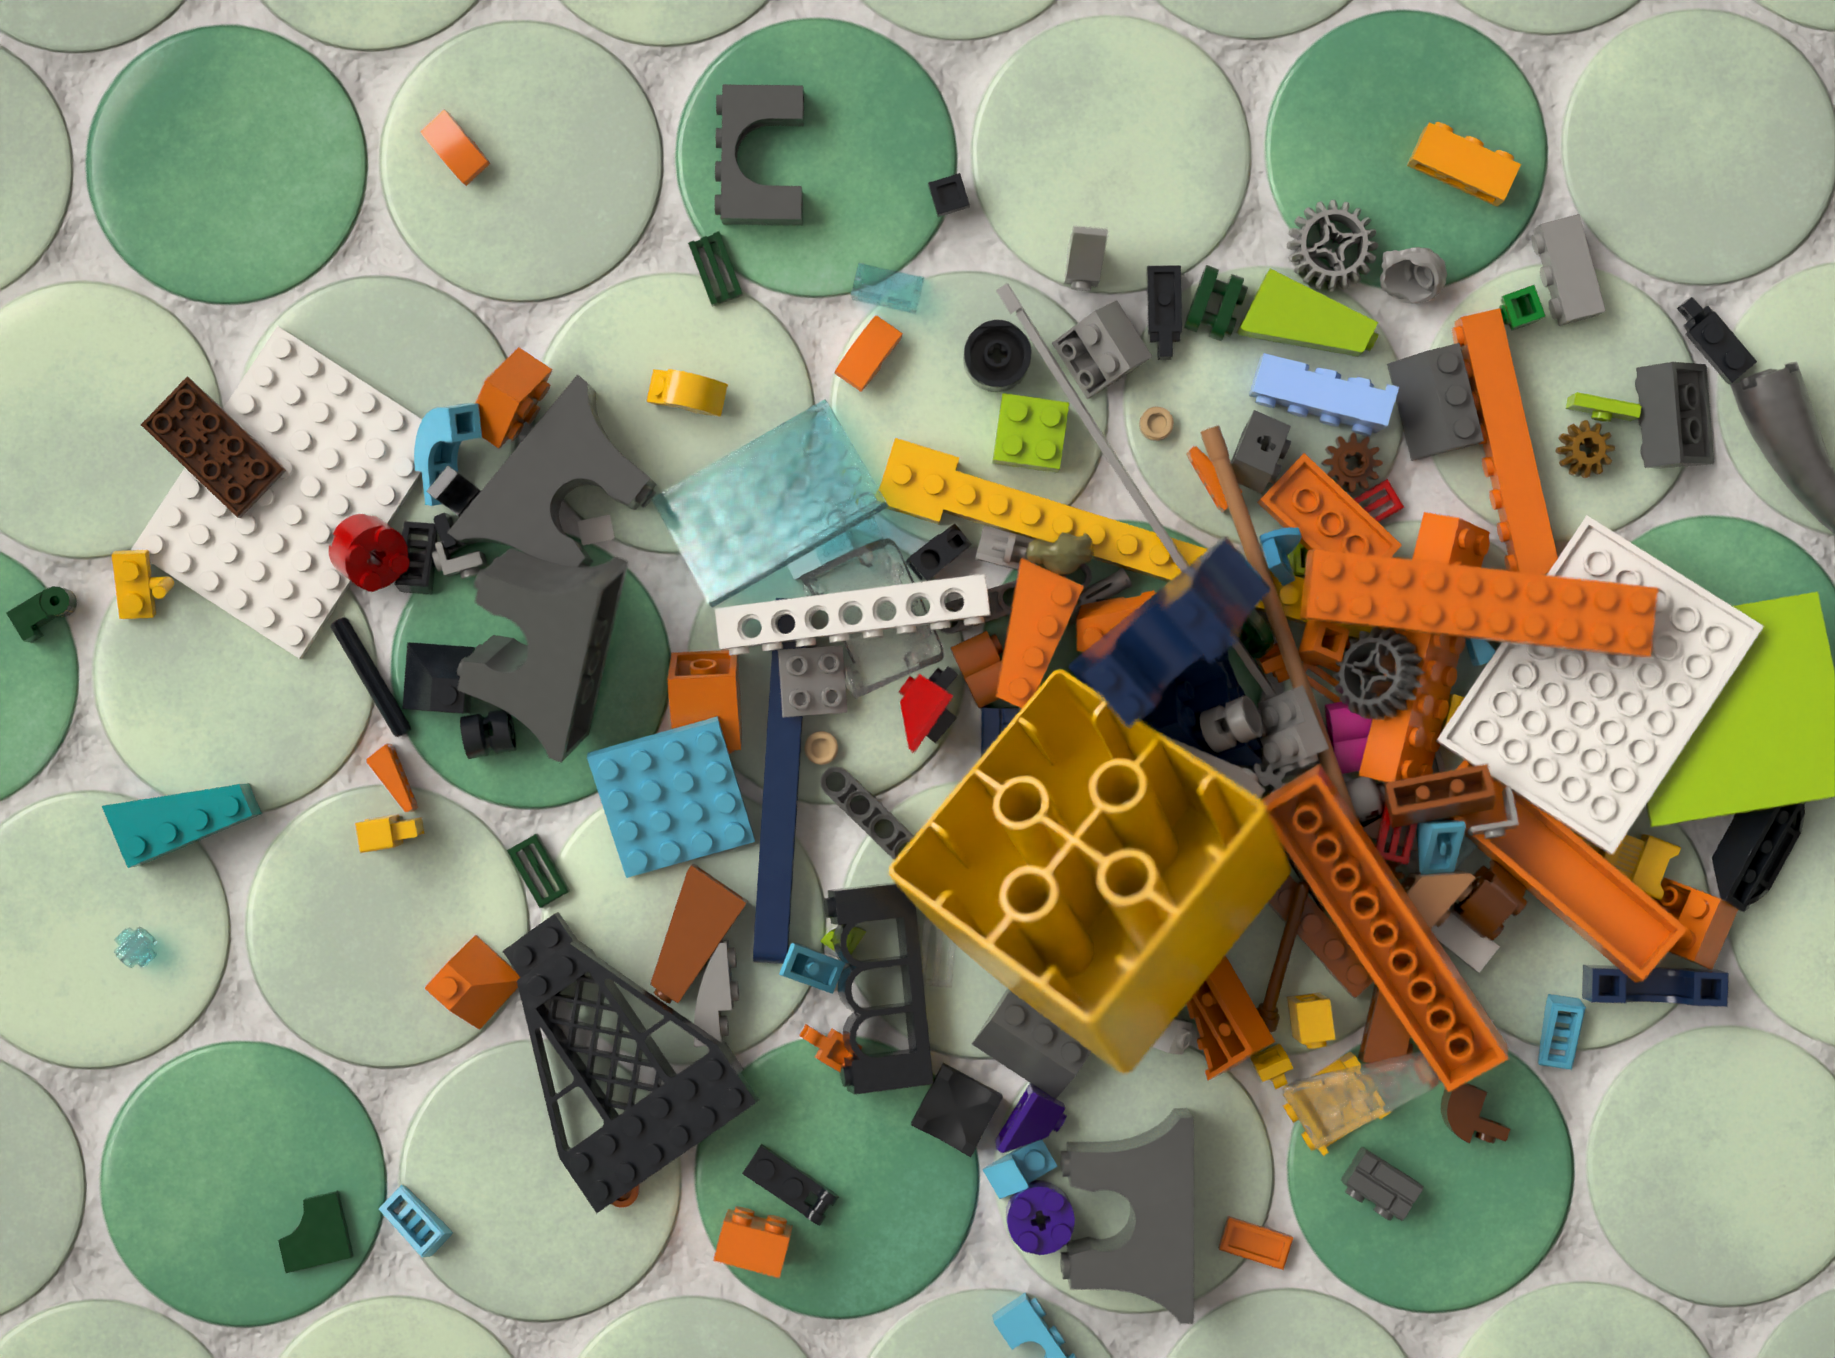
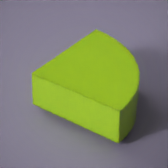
(853, 938)

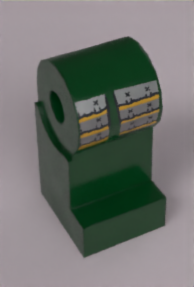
(40, 610)

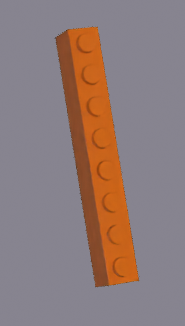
(1506, 444)

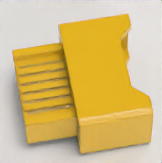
(386, 832)
(1645, 862)

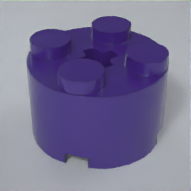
(1057, 1226)

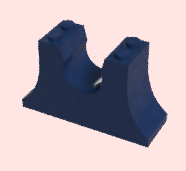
(1180, 623)

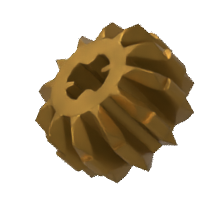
(1590, 438)

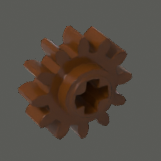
(1347, 450)

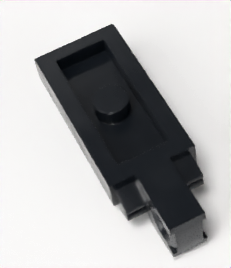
(1164, 308)
(1715, 341)

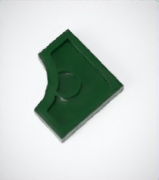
(320, 1235)

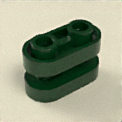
(1232, 293)

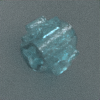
(135, 947)

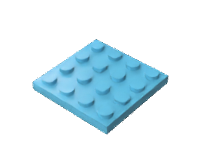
(671, 797)

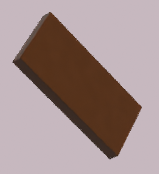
(213, 447)

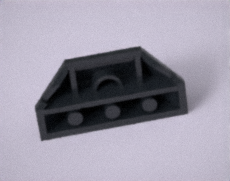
(1755, 852)

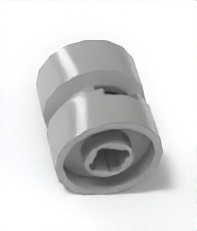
(1231, 723)

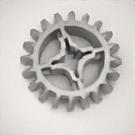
(1329, 231)

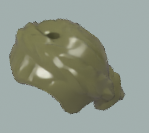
(1063, 555)

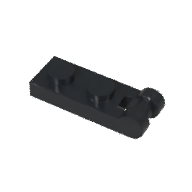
(789, 1184)

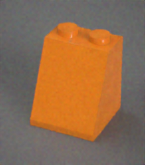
(706, 687)

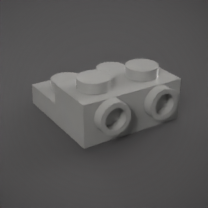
(1293, 731)

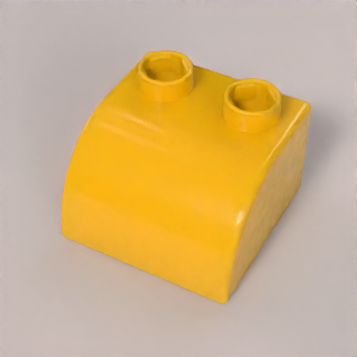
(1094, 869)

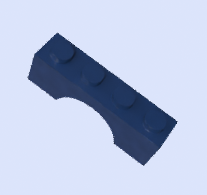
(1662, 984)

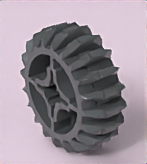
(1375, 653)

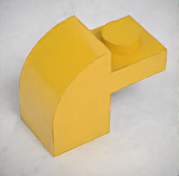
(687, 392)

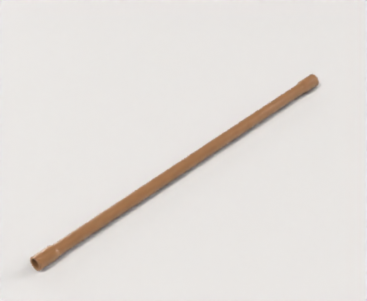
(1219, 456)

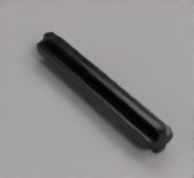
(370, 677)

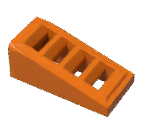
(1208, 476)
(390, 771)

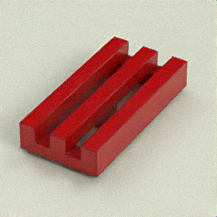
(1391, 495)
(1382, 836)

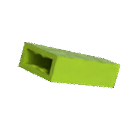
(1305, 318)

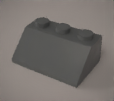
(1435, 402)
(1674, 415)
(1031, 1045)

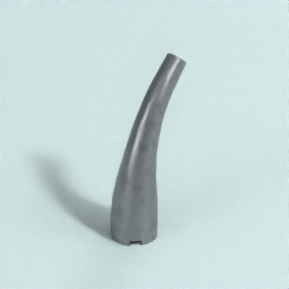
(1788, 435)

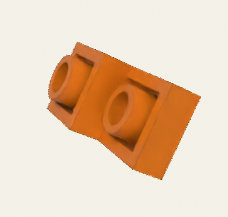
(455, 147)
(868, 353)

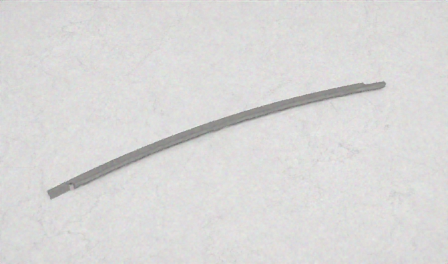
(1013, 304)

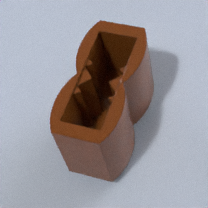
(980, 665)

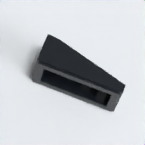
(425, 585)

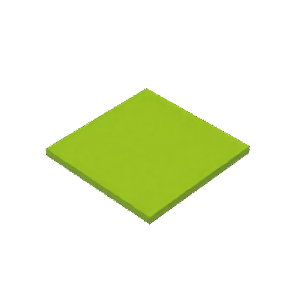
(1767, 730)

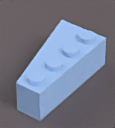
(1323, 394)

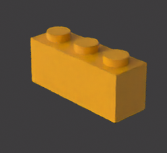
(1464, 163)

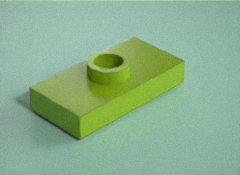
(1603, 408)

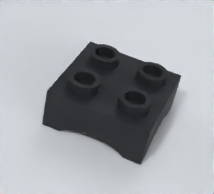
(957, 1109)

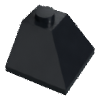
(433, 679)

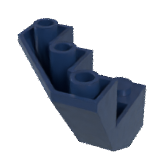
(1192, 692)

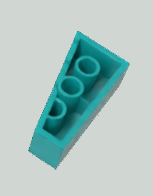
(170, 822)

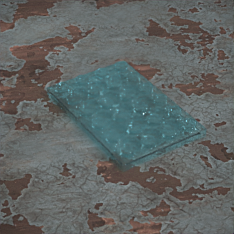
(769, 503)

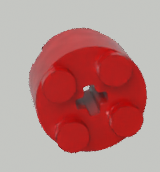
(368, 552)

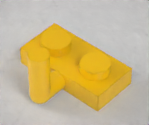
(136, 585)

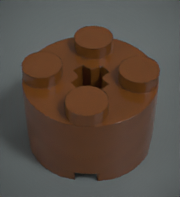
(1491, 901)

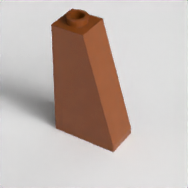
(696, 928)

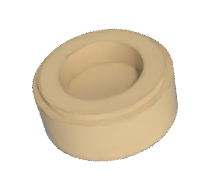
(1156, 423)
(821, 747)

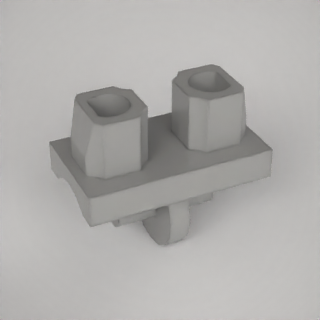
(1002, 548)

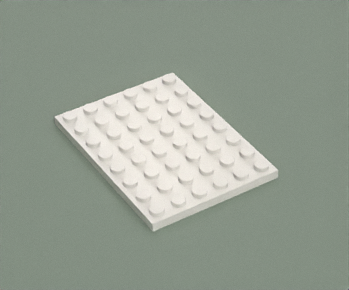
(342, 457)
(1599, 729)

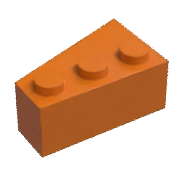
(1227, 1021)

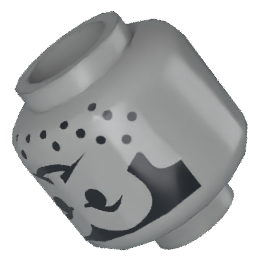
(1366, 798)

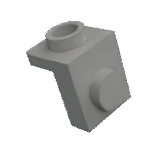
(466, 565)

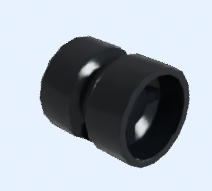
(476, 733)

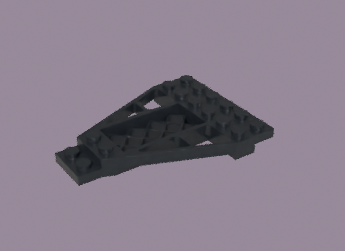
(662, 1123)

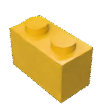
(1311, 1019)

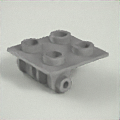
(812, 681)

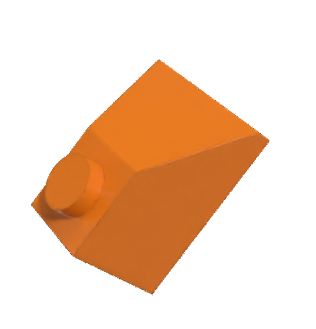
(474, 983)

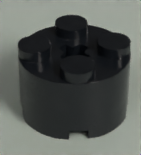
(980, 345)

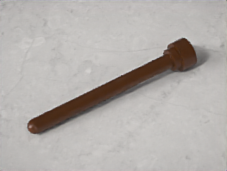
(1268, 1008)

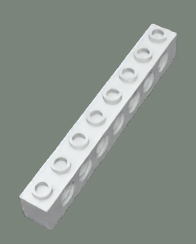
(732, 619)

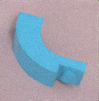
(440, 440)

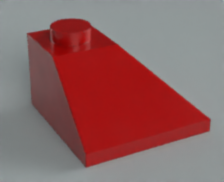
(921, 708)

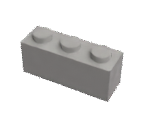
(1567, 270)

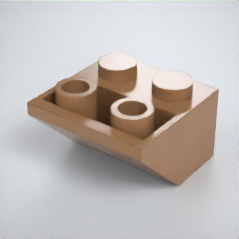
(1436, 893)

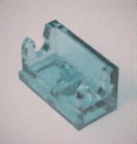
(887, 288)
(861, 534)

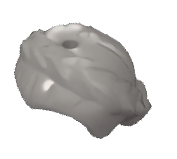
(1413, 274)

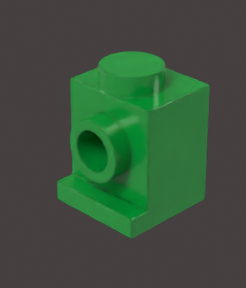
(1521, 308)

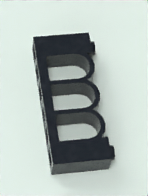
(895, 1068)

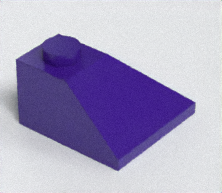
(1031, 1120)

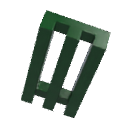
(705, 242)
(513, 852)

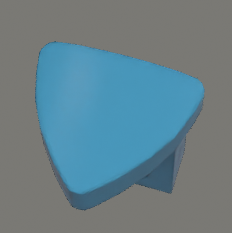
(1277, 547)

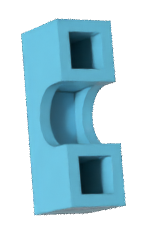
(1023, 1322)

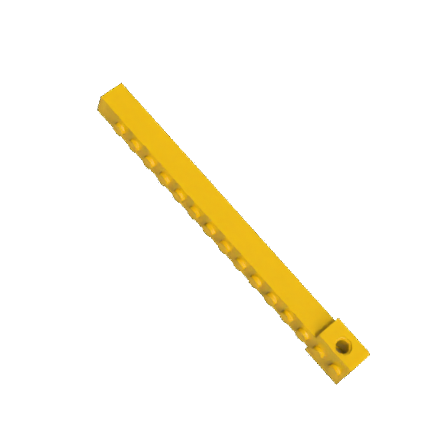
(927, 484)

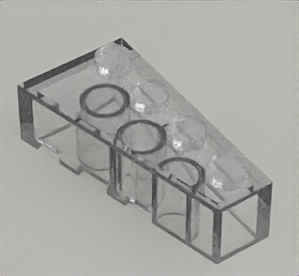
(1351, 1097)

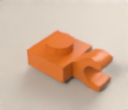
(831, 1048)

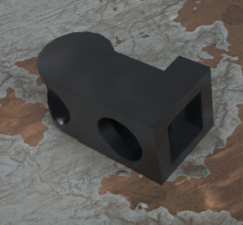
(938, 553)

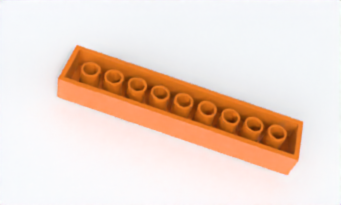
(1478, 603)
(1385, 928)

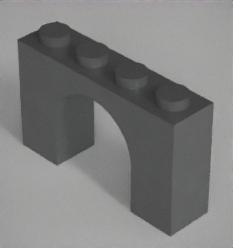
(743, 111)

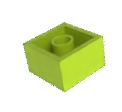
(1030, 433)

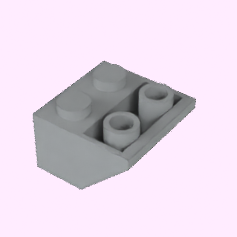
(1101, 349)

